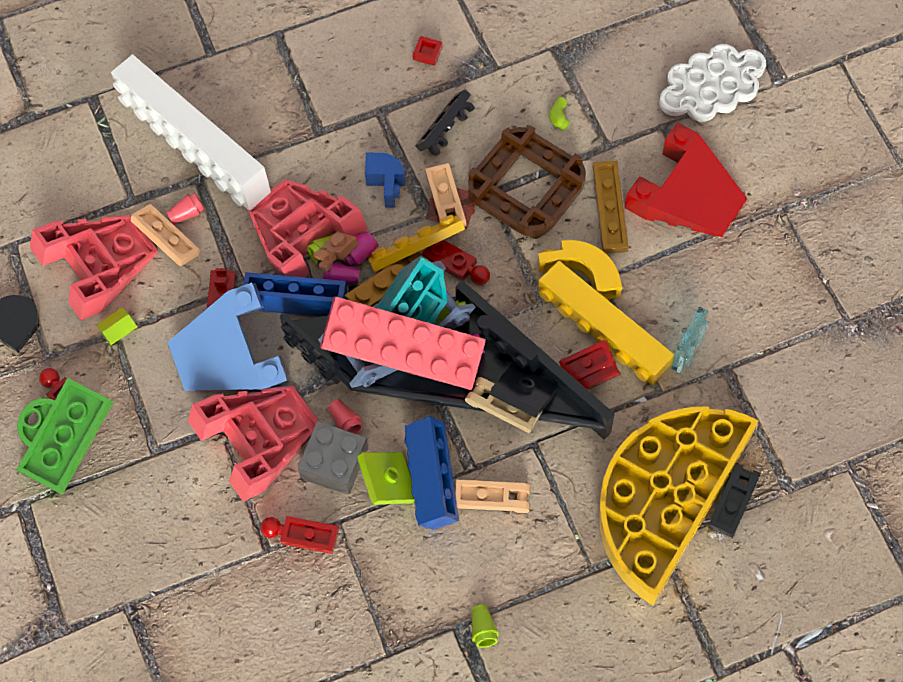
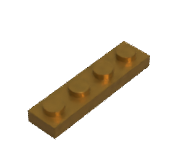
(610, 207)
(373, 289)

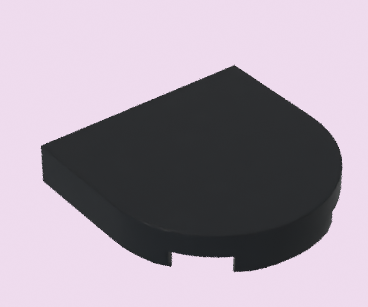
(17, 321)

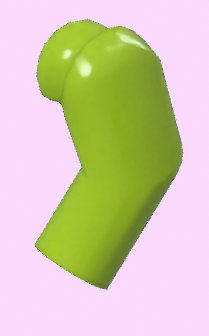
(556, 114)

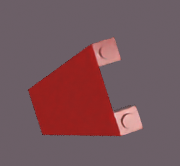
(695, 193)

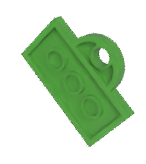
(61, 433)

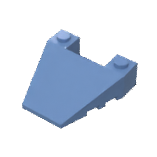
(215, 349)

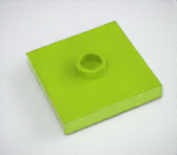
(386, 477)

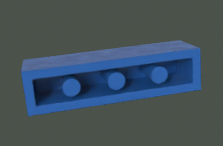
(296, 294)
(431, 473)

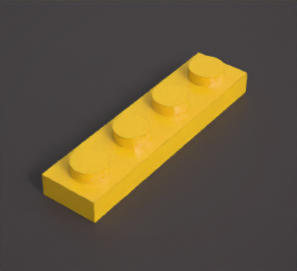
(407, 246)

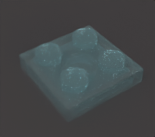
(691, 339)

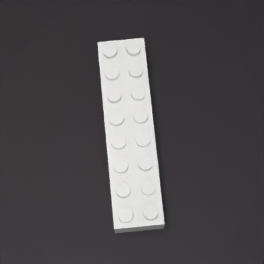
(191, 133)

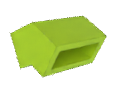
(116, 326)

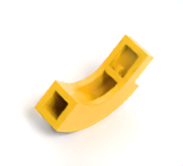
(587, 260)

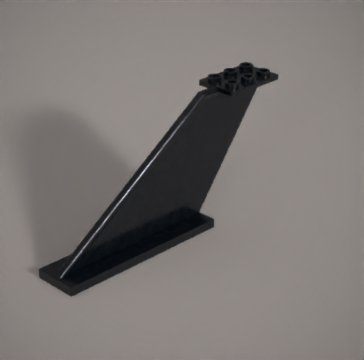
(569, 405)

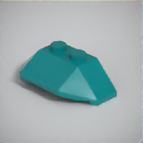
(417, 292)

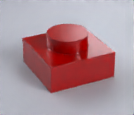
(427, 50)

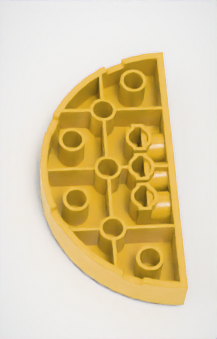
(663, 489)

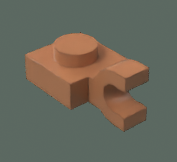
(336, 247)

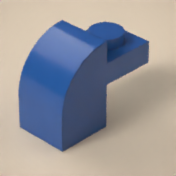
(385, 171)

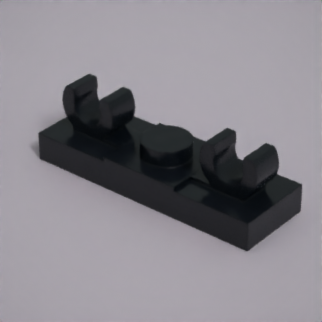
(445, 122)

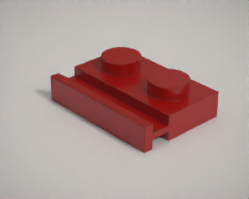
(592, 365)

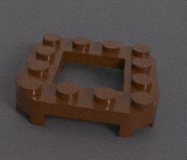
(526, 220)

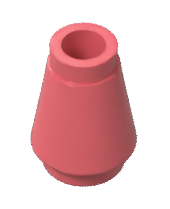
(186, 208)
(345, 417)

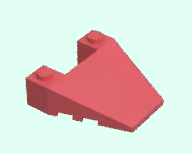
(295, 217)
(102, 255)
(264, 429)

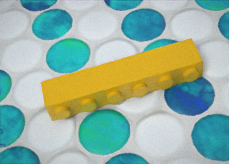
(605, 322)

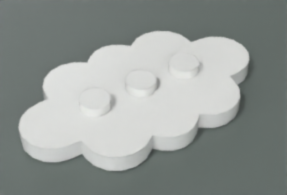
(712, 82)

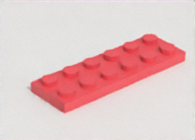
(402, 343)

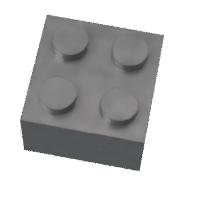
(332, 458)

